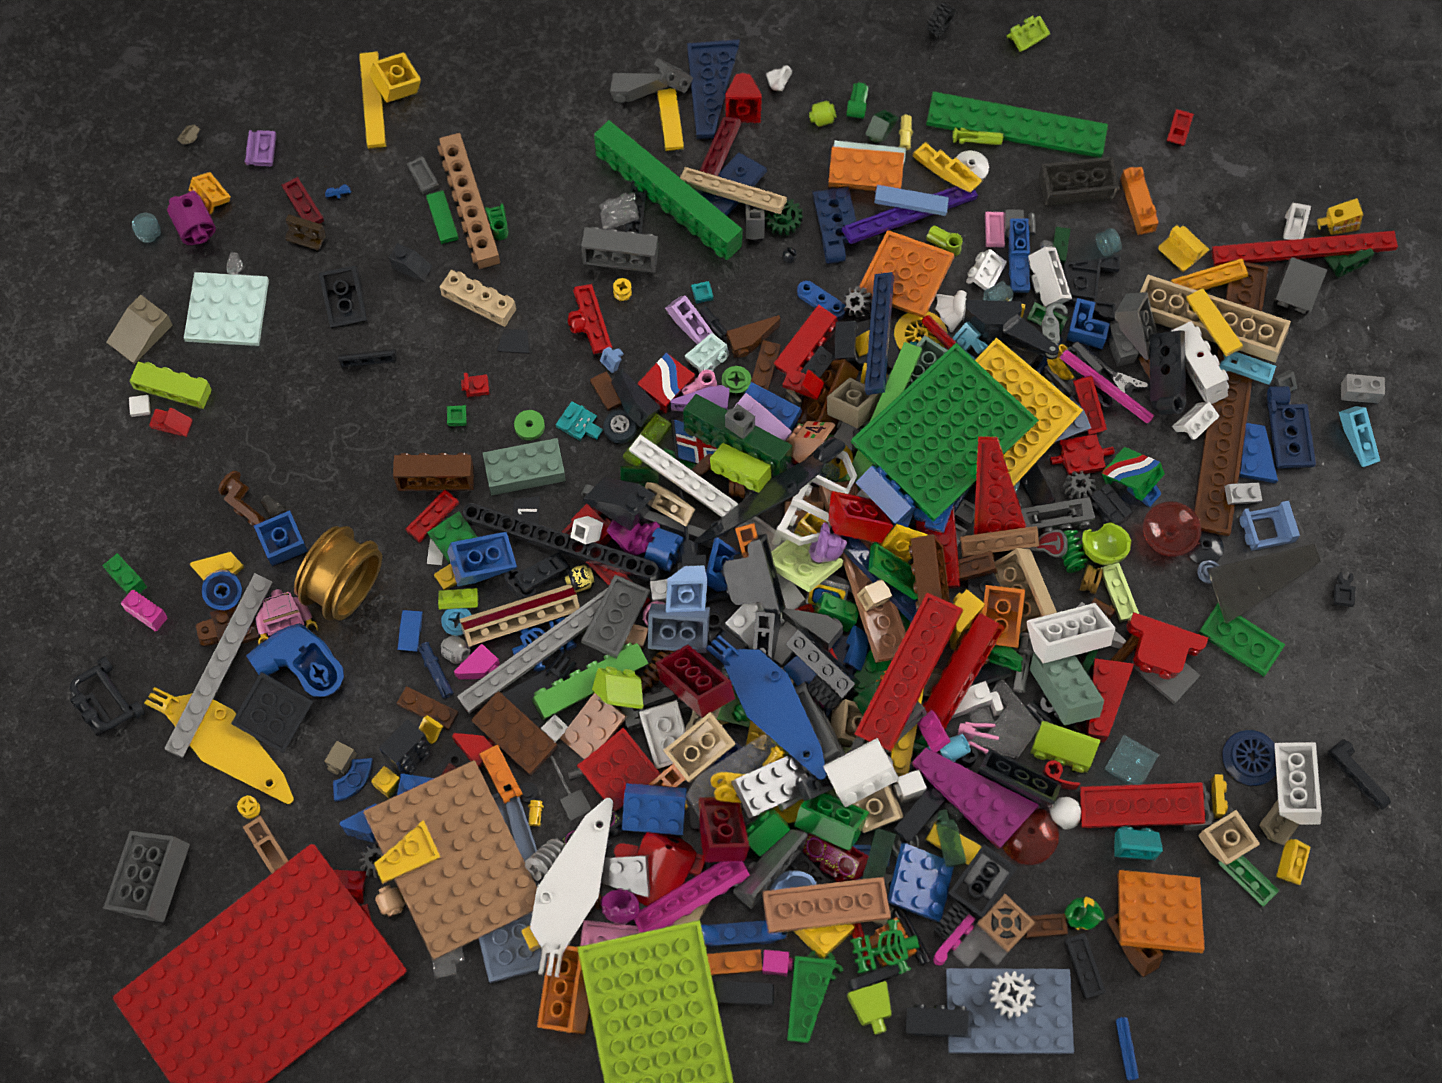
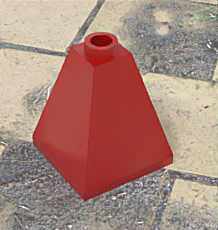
(743, 99)

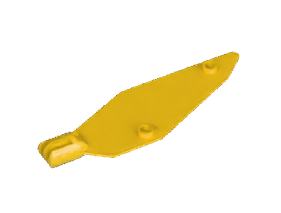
(227, 746)

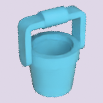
(956, 748)

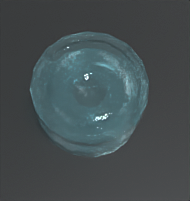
(146, 227)
(1108, 242)

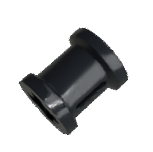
(973, 756)

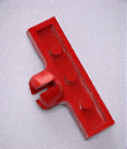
(589, 319)

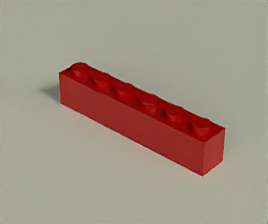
(963, 668)

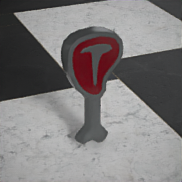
(1053, 543)

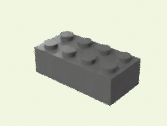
(620, 249)

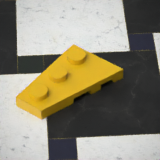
(409, 854)

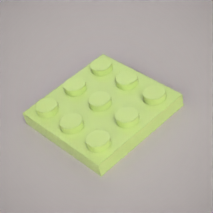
(798, 567)

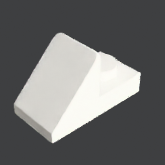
(1296, 221)

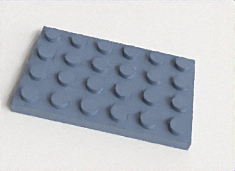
(1042, 1030)

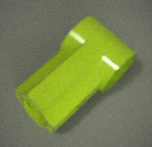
(944, 239)

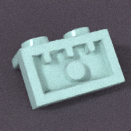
(708, 353)

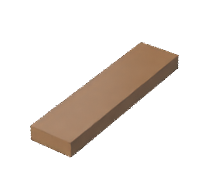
(999, 541)

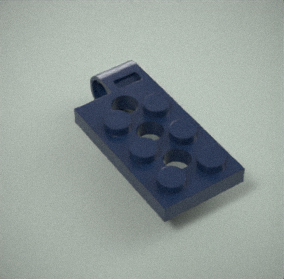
(833, 244)
(1278, 402)

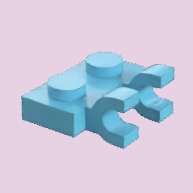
(968, 337)

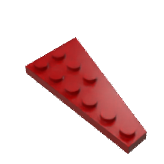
(996, 498)

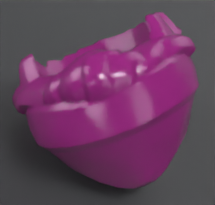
(620, 906)

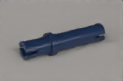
(432, 664)

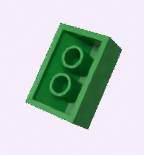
(831, 821)

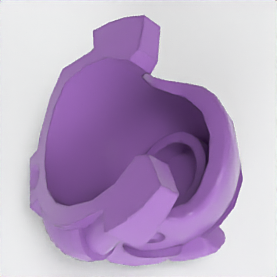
(828, 547)

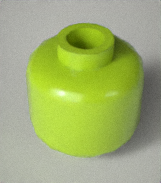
(822, 113)

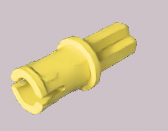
(905, 132)

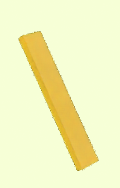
(372, 103)

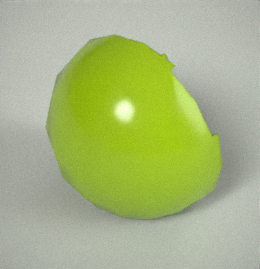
(1107, 544)

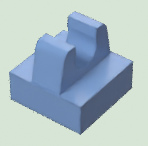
(611, 358)

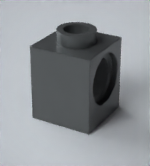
(743, 427)

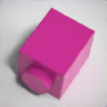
(776, 963)

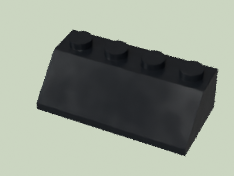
(1020, 779)

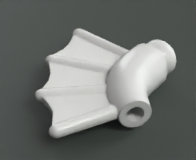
(951, 308)

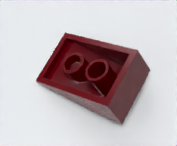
(722, 830)

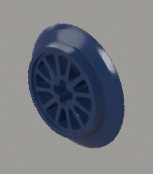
(1243, 775)

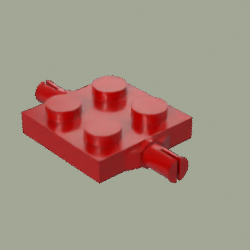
(1082, 454)

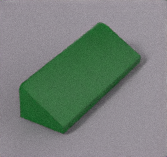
(1251, 879)

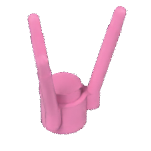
(969, 733)

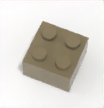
(851, 403)

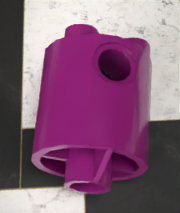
(191, 218)

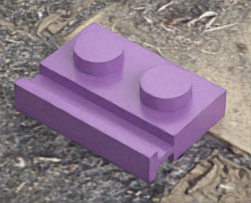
(260, 148)

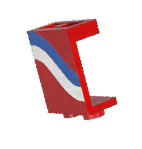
(666, 381)

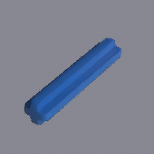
(1127, 1048)

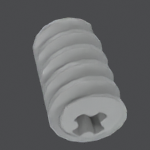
(543, 859)

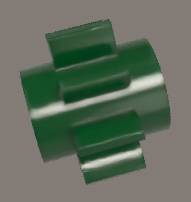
(919, 745)

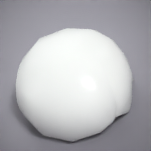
(1066, 812)

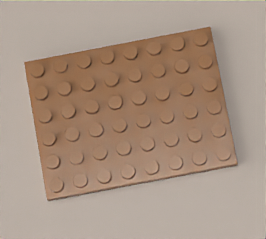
(480, 871)

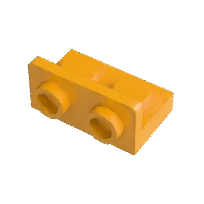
(209, 190)

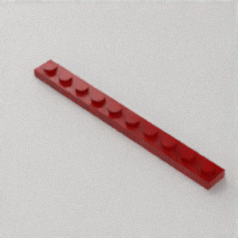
(1305, 248)

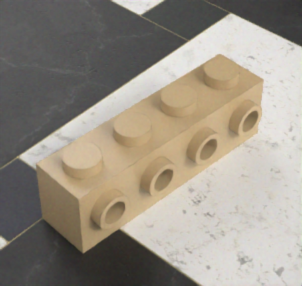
(478, 297)

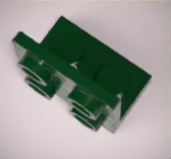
(1345, 264)

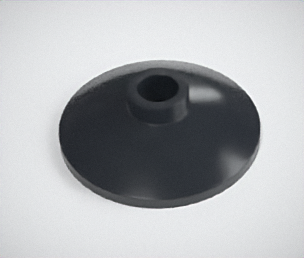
(1202, 553)

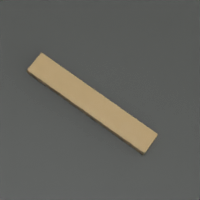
(734, 190)

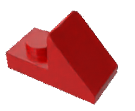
(805, 384)
(171, 422)

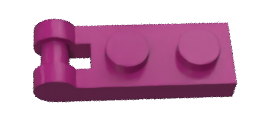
(953, 941)

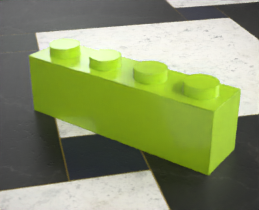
(170, 385)

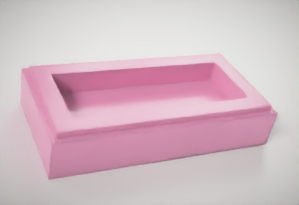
(994, 229)

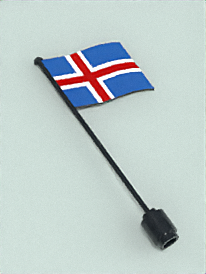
(691, 450)

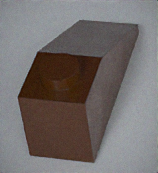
(749, 337)
(1143, 959)

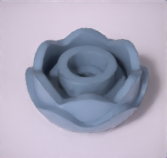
(1202, 570)

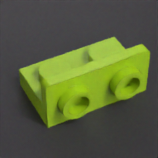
(1029, 33)

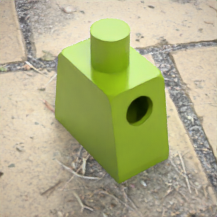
(871, 1005)

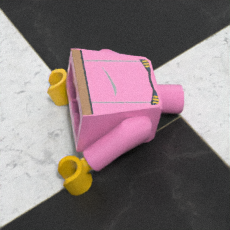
(280, 612)

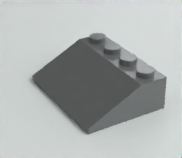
(769, 867)
(146, 875)

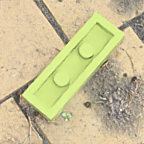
(1119, 591)

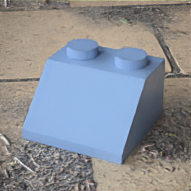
(687, 590)

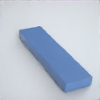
(911, 200)

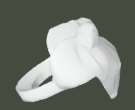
(779, 78)

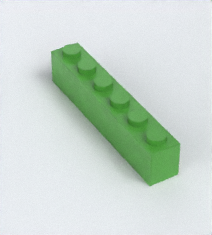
(580, 684)

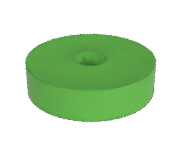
(525, 418)

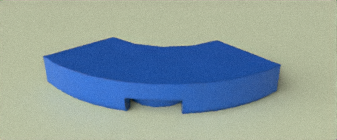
(353, 780)

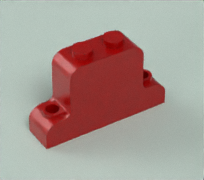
(1162, 646)

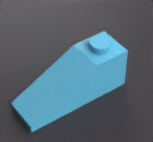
(1360, 434)

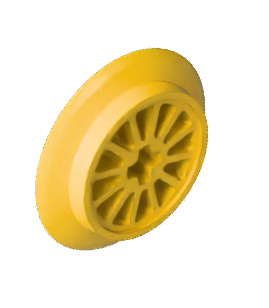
(907, 321)

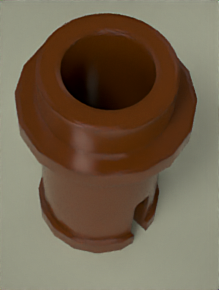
(1106, 609)

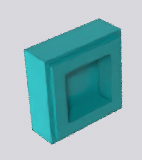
(702, 292)

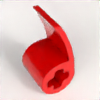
(1058, 771)

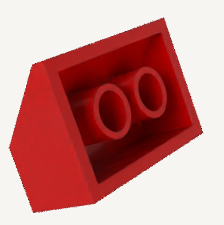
(858, 518)

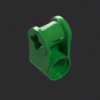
(497, 219)

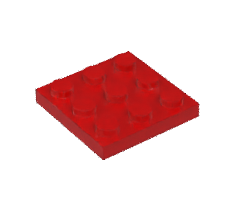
(615, 765)

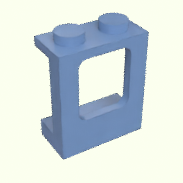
(1283, 521)

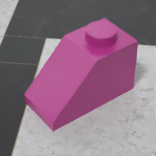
(477, 664)

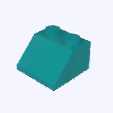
(1137, 844)

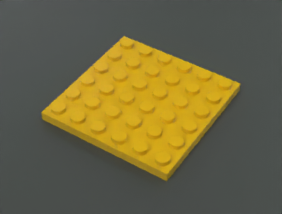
(1038, 396)

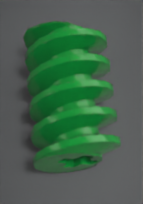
(1073, 558)

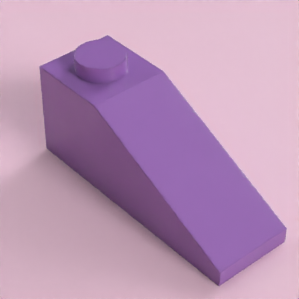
(716, 394)

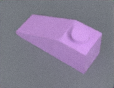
(688, 319)
(764, 418)

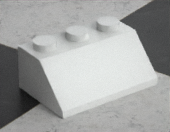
(861, 772)

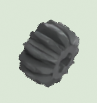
(857, 293)
(1074, 481)
(368, 859)

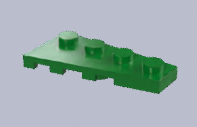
(808, 990)

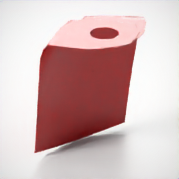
(666, 866)

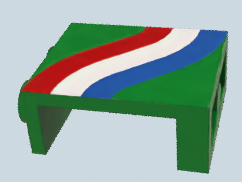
(1134, 471)

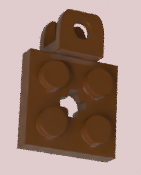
(212, 630)

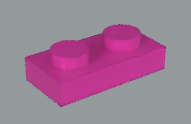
(933, 731)

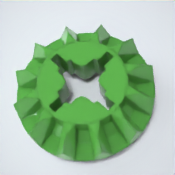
(742, 374)

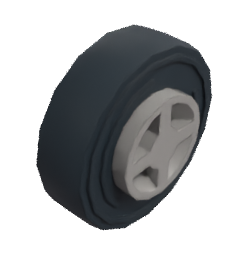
(620, 420)

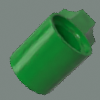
(857, 104)

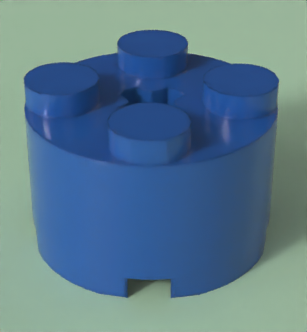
(664, 549)
(232, 593)

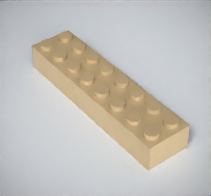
(1257, 331)

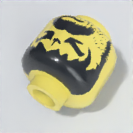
(580, 578)

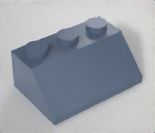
(677, 629)

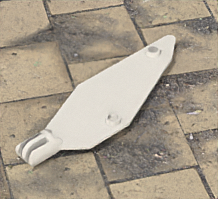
(571, 886)

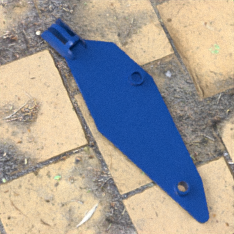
(771, 702)

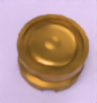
(1089, 577)

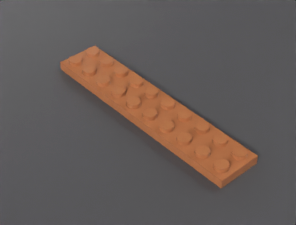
(881, 623)

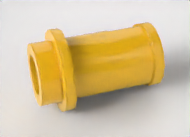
(776, 754)
(535, 812)

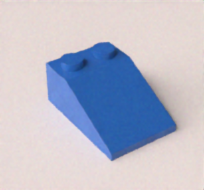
(481, 558)

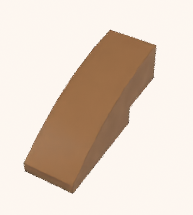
(265, 844)

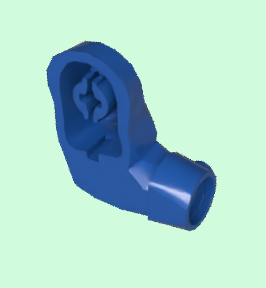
(304, 655)

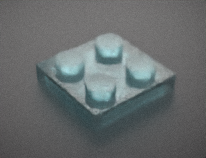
(1131, 761)

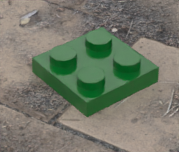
(450, 530)

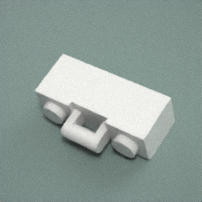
(1049, 277)

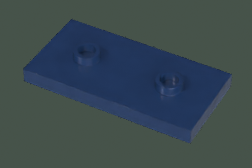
(740, 170)

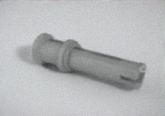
(1026, 652)

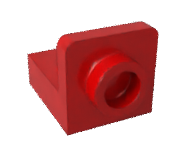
(475, 385)

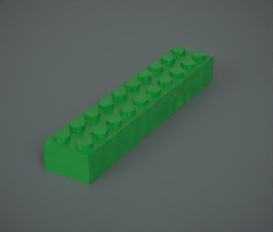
(668, 190)

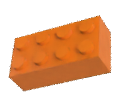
(865, 168)

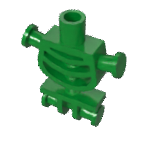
(905, 944)

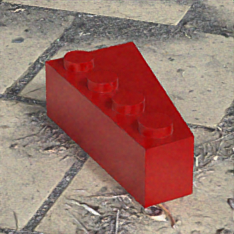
(808, 339)
(1110, 680)

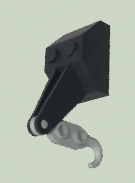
(1004, 322)

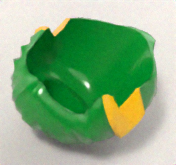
(1084, 913)

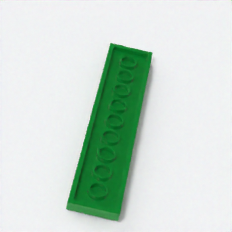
(1018, 124)

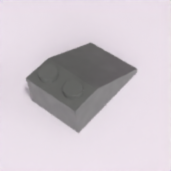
(1136, 321)

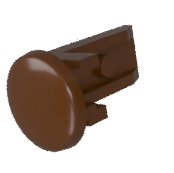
(235, 492)

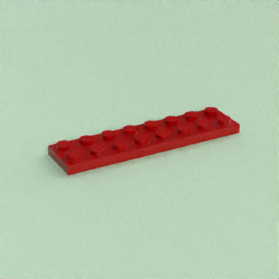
(909, 671)

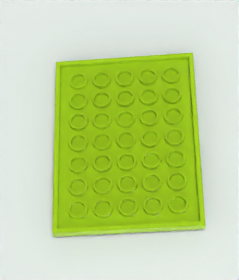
(655, 1008)

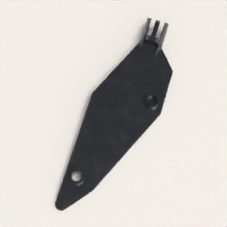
(776, 490)
(521, 697)

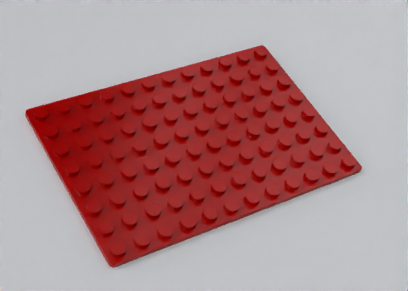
(261, 979)

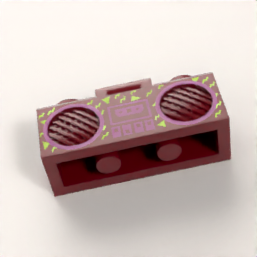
(835, 860)

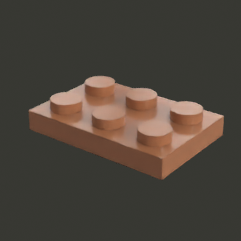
(593, 726)

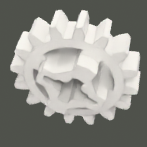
(1020, 992)

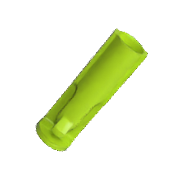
(977, 137)

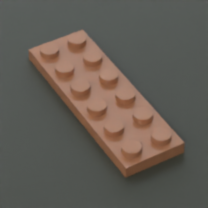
(825, 905)

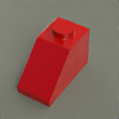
(473, 745)

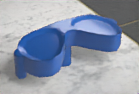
(341, 190)

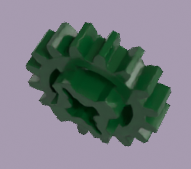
(783, 222)

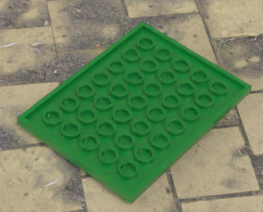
(933, 427)

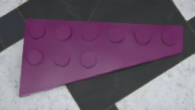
(983, 802)

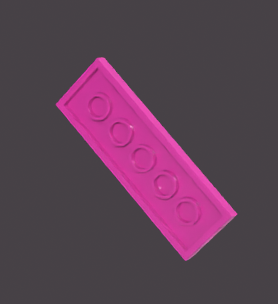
(691, 895)

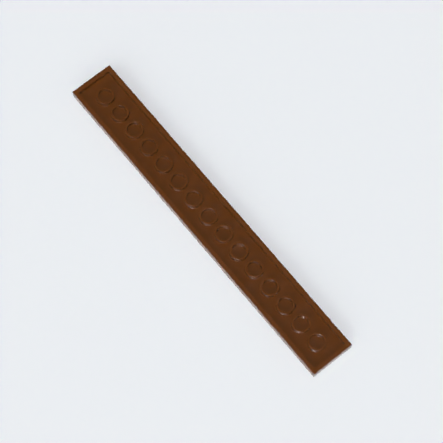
(1226, 434)

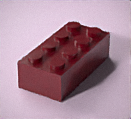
(695, 680)

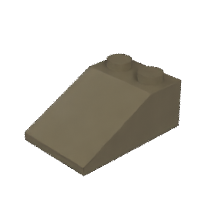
(139, 329)

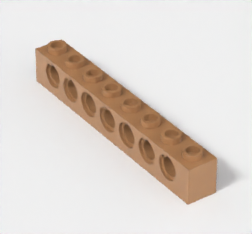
(454, 145)

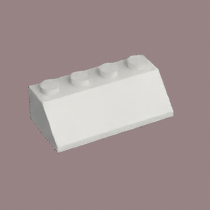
(743, 620)
(1070, 632)
(1298, 782)

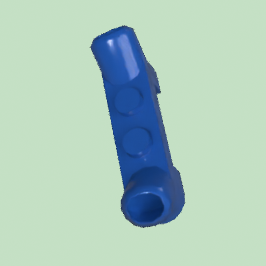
(738, 934)

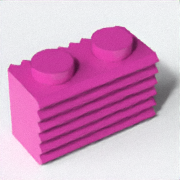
(144, 610)

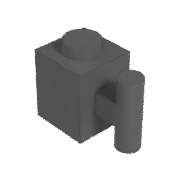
(1018, 214)

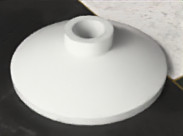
(980, 165)

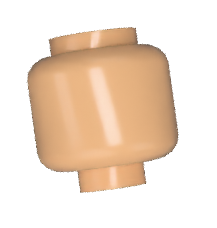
(390, 901)

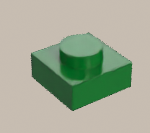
(457, 415)

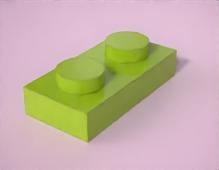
(458, 598)

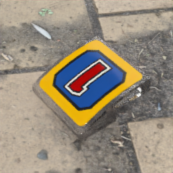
(832, 588)

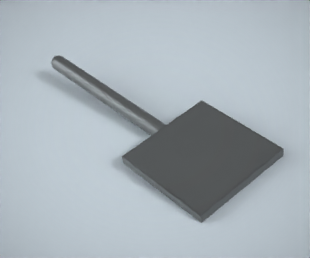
(575, 803)

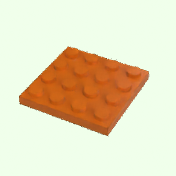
(916, 271)
(1160, 911)

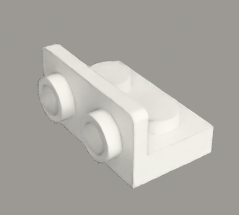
(986, 269)
(1196, 419)

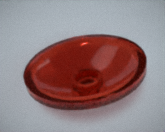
(1174, 518)
(1037, 847)

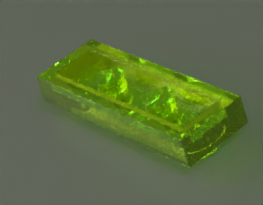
(653, 432)

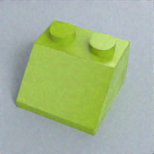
(618, 687)

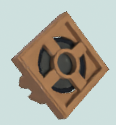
(1005, 924)

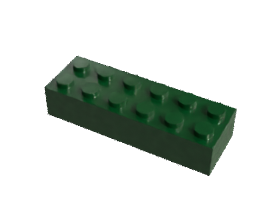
(707, 423)

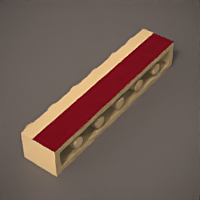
(519, 615)

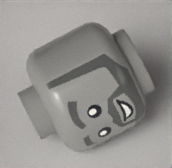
(455, 649)

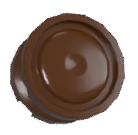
(736, 490)

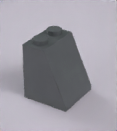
(1299, 285)

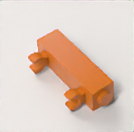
(1139, 200)

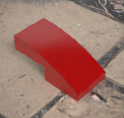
(1180, 127)

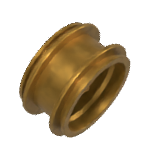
(337, 573)

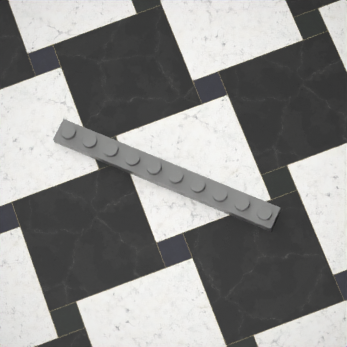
(530, 655)
(218, 665)

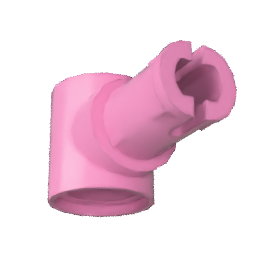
(699, 382)

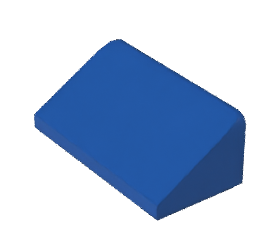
(799, 671)

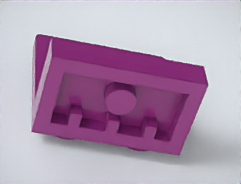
(633, 541)

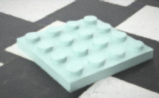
(226, 309)

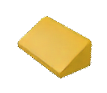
(1293, 861)

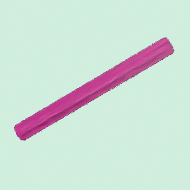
(1107, 386)

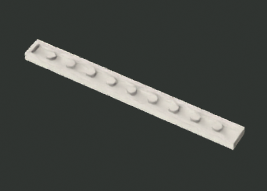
(693, 483)

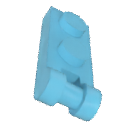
(1248, 367)

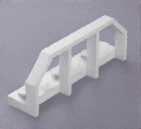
(799, 504)

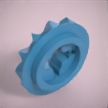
(450, 615)

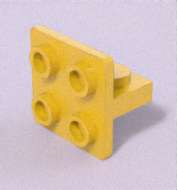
(1183, 248)

